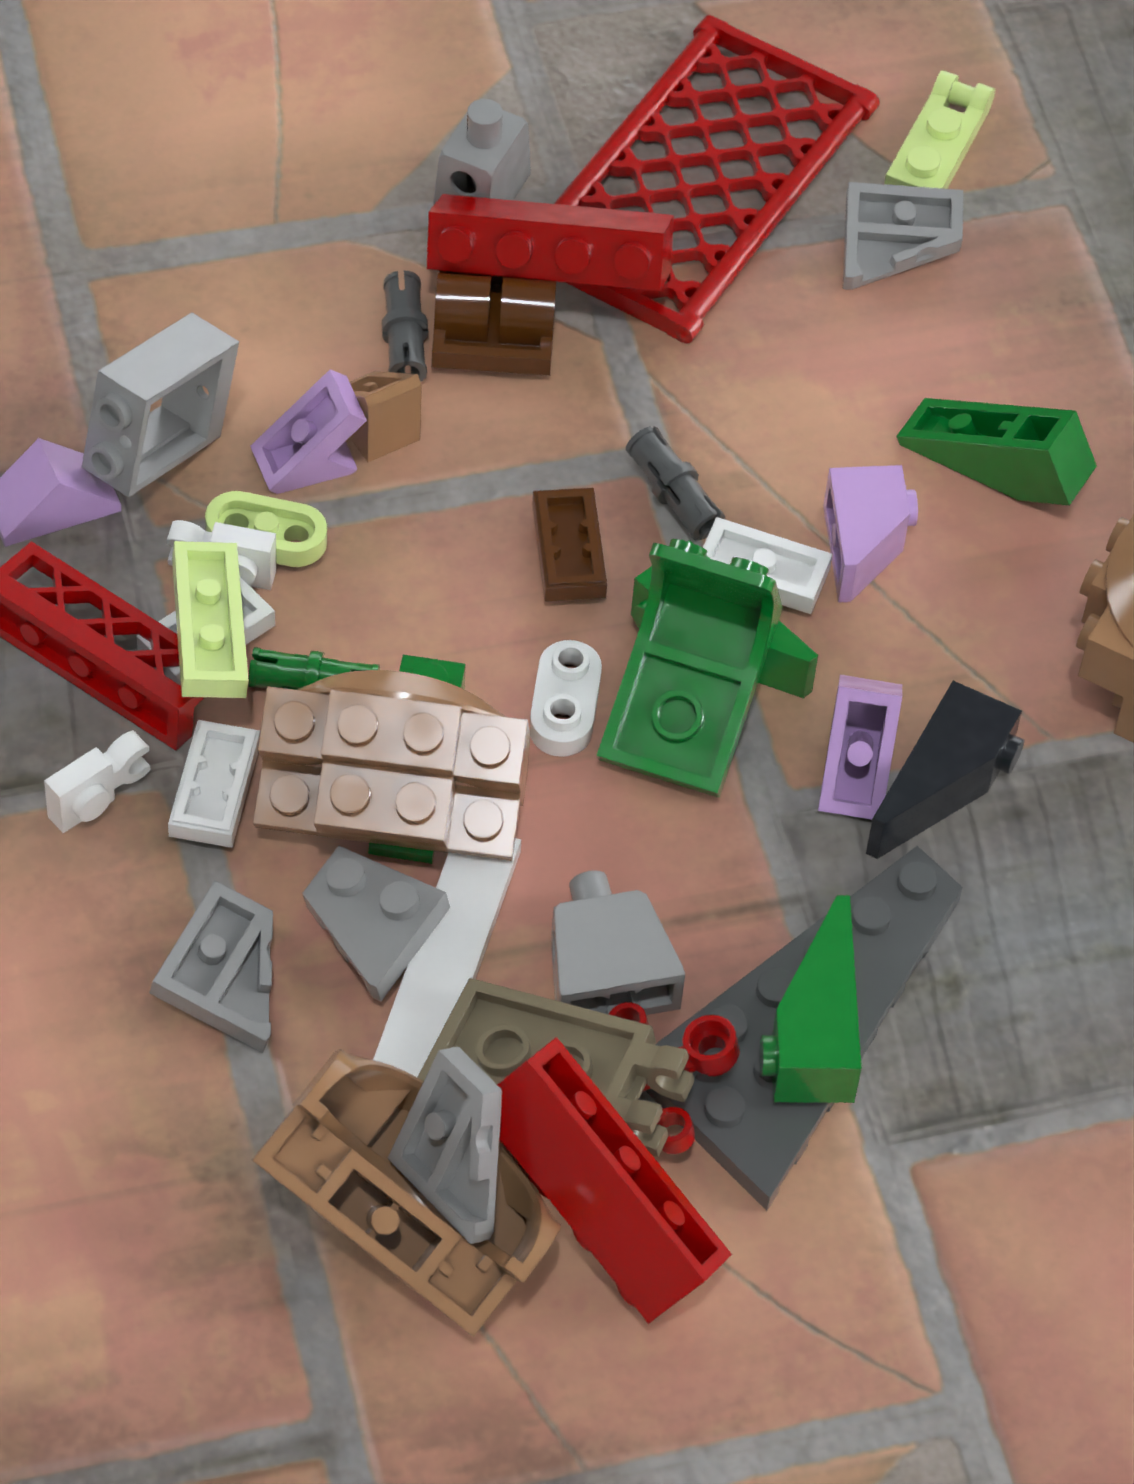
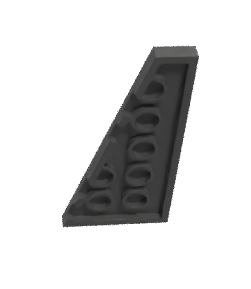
(735, 1112)

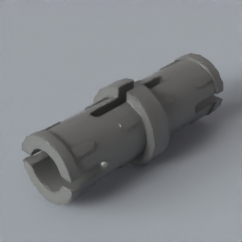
(405, 324)
(674, 481)

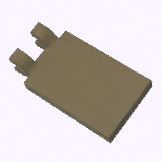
(508, 1026)

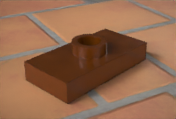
(569, 544)

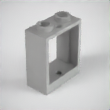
(136, 446)

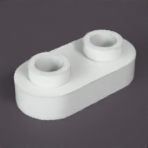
(565, 693)

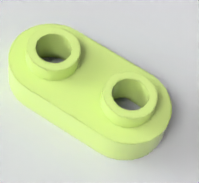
(274, 515)

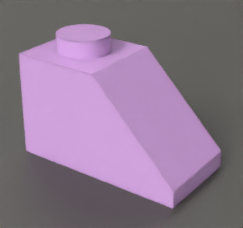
(866, 523)
(860, 746)

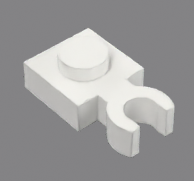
(254, 548)
(88, 784)

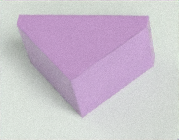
(50, 493)

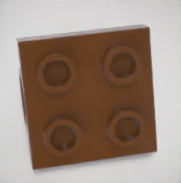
(493, 323)

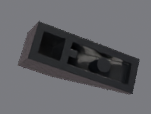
(949, 766)

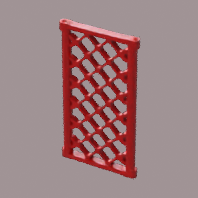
(777, 189)

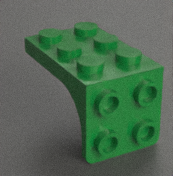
(692, 667)

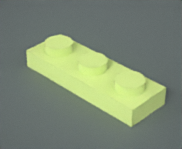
(209, 620)

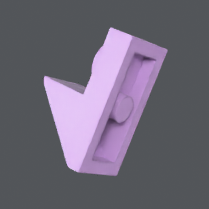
(311, 437)

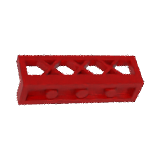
(80, 653)

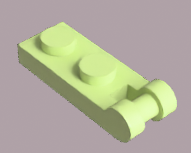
(941, 134)

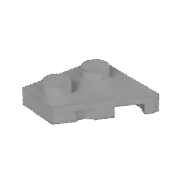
(897, 229)
(374, 915)
(223, 967)
(453, 1143)

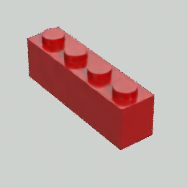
(550, 242)
(605, 1183)

